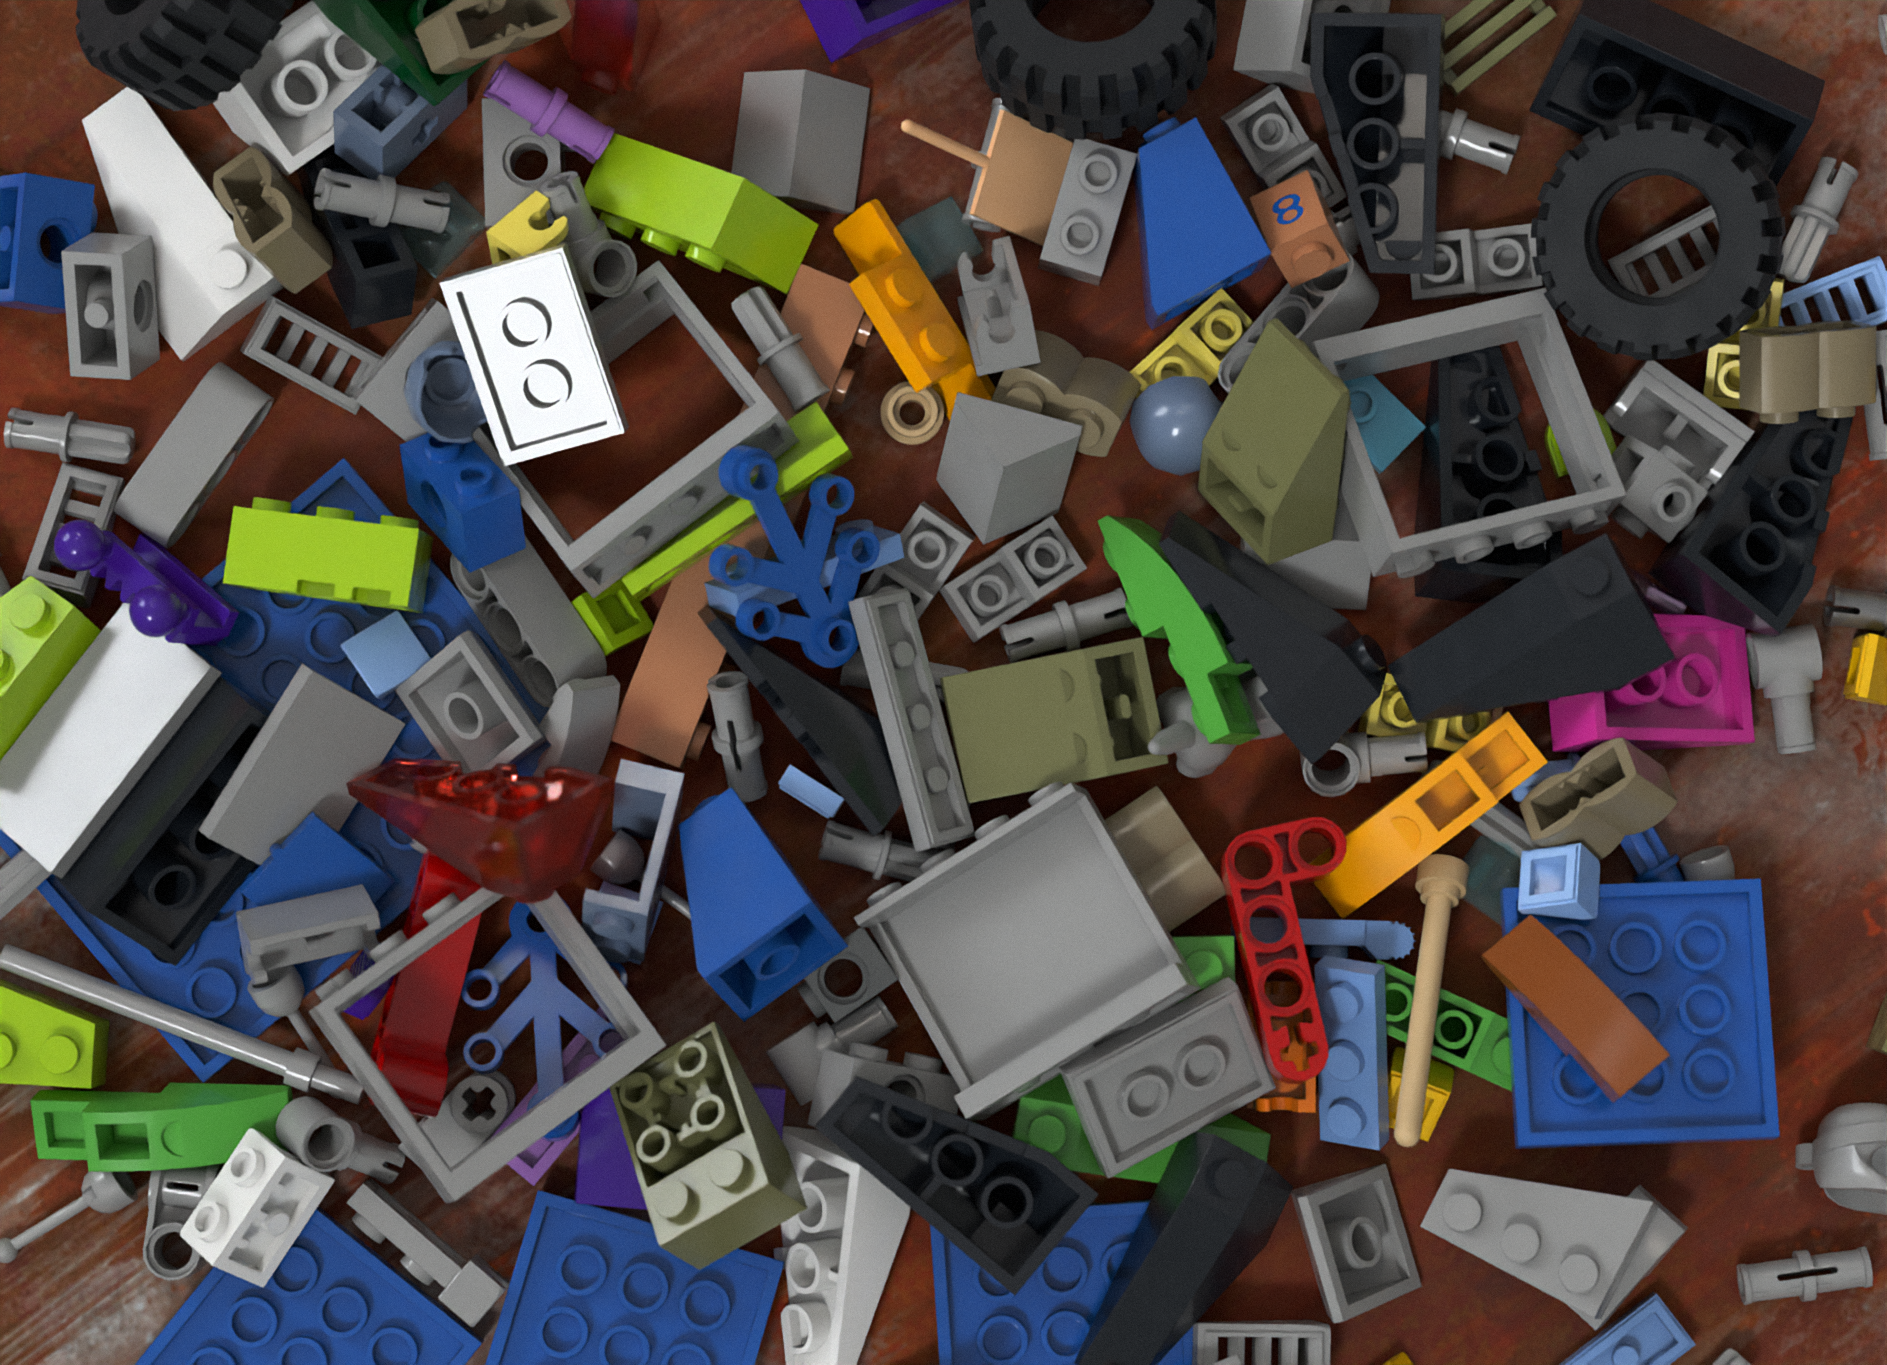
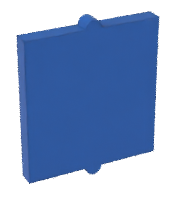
(311, 863)

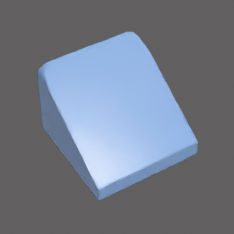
(386, 654)
(1559, 882)

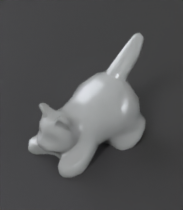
(1183, 737)

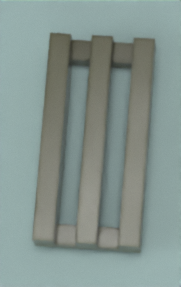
(1542, 14)

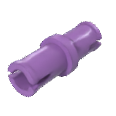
(548, 112)

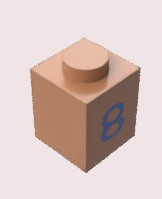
(1299, 229)

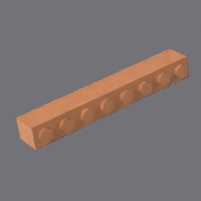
(669, 687)

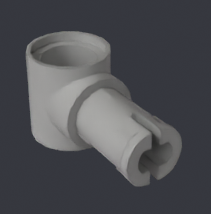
(590, 239)
(1786, 674)
(1367, 759)
(801, 1053)
(338, 1143)

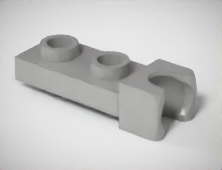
(468, 1286)

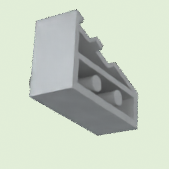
(1544, 1234)

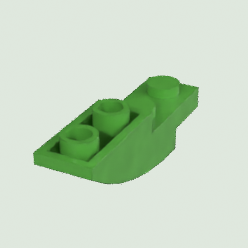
(1166, 609)
(1463, 1030)
(154, 1131)

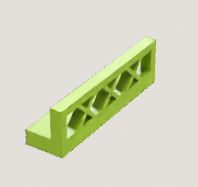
(816, 453)

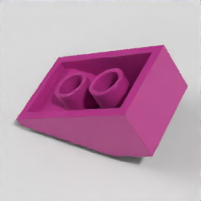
(1685, 704)

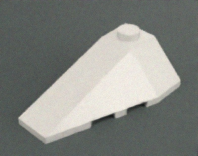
(294, 88)
(156, 190)
(834, 1251)

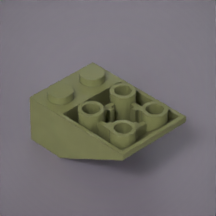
(1278, 448)
(1053, 720)
(704, 1149)

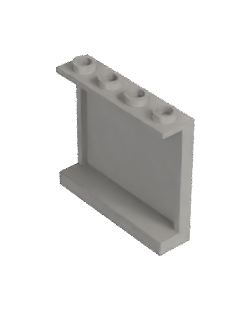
(1027, 948)

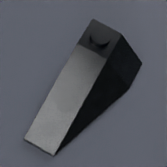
(1383, 116)
(1473, 469)
(1759, 527)
(1548, 637)
(1304, 652)
(830, 724)
(972, 1184)
(1192, 1243)

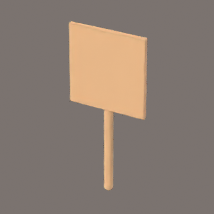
(1017, 176)

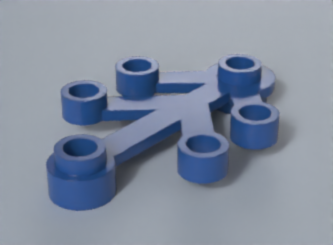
(799, 561)
(541, 1000)

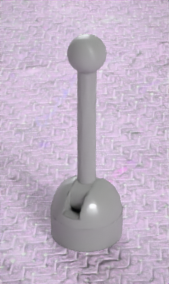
(624, 862)
(281, 998)
(100, 1190)

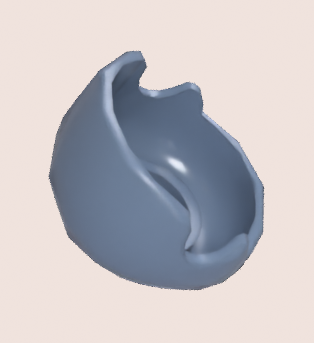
(444, 393)
(1172, 422)

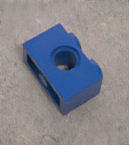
(27, 209)
(463, 499)

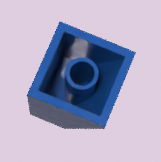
(1189, 222)
(749, 908)

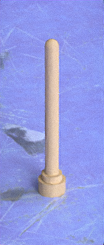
(1441, 884)

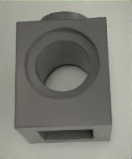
(875, 971)

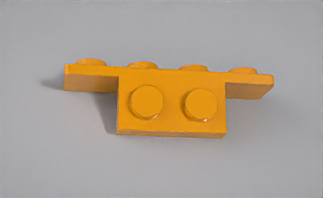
(908, 308)

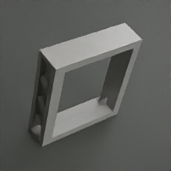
(1452, 332)
(688, 486)
(397, 952)

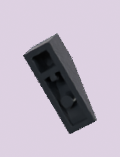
(371, 263)

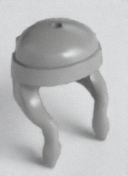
(1850, 1156)

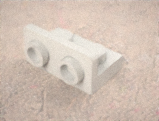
(255, 1209)

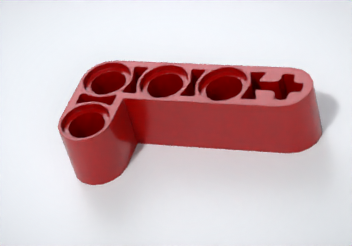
(1289, 953)
(425, 995)

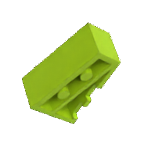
(699, 210)
(328, 555)
(38, 648)
(49, 1041)

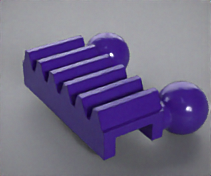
(160, 589)

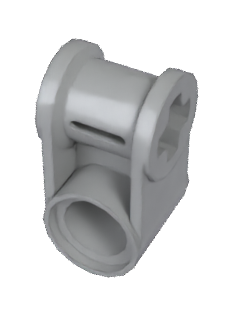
(458, 1127)
(169, 1212)

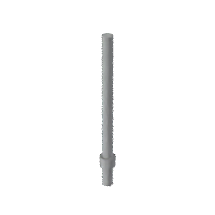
(299, 1068)

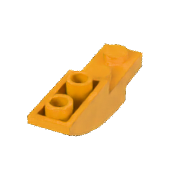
(1429, 813)

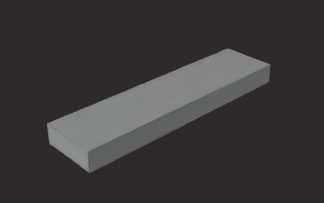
(911, 719)

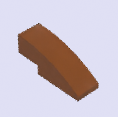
(1575, 1007)

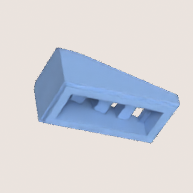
(1875, 280)

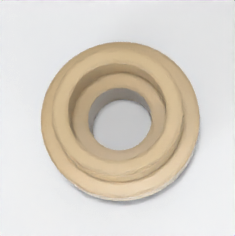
(912, 434)

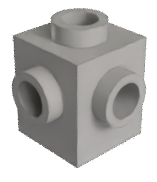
(1657, 490)

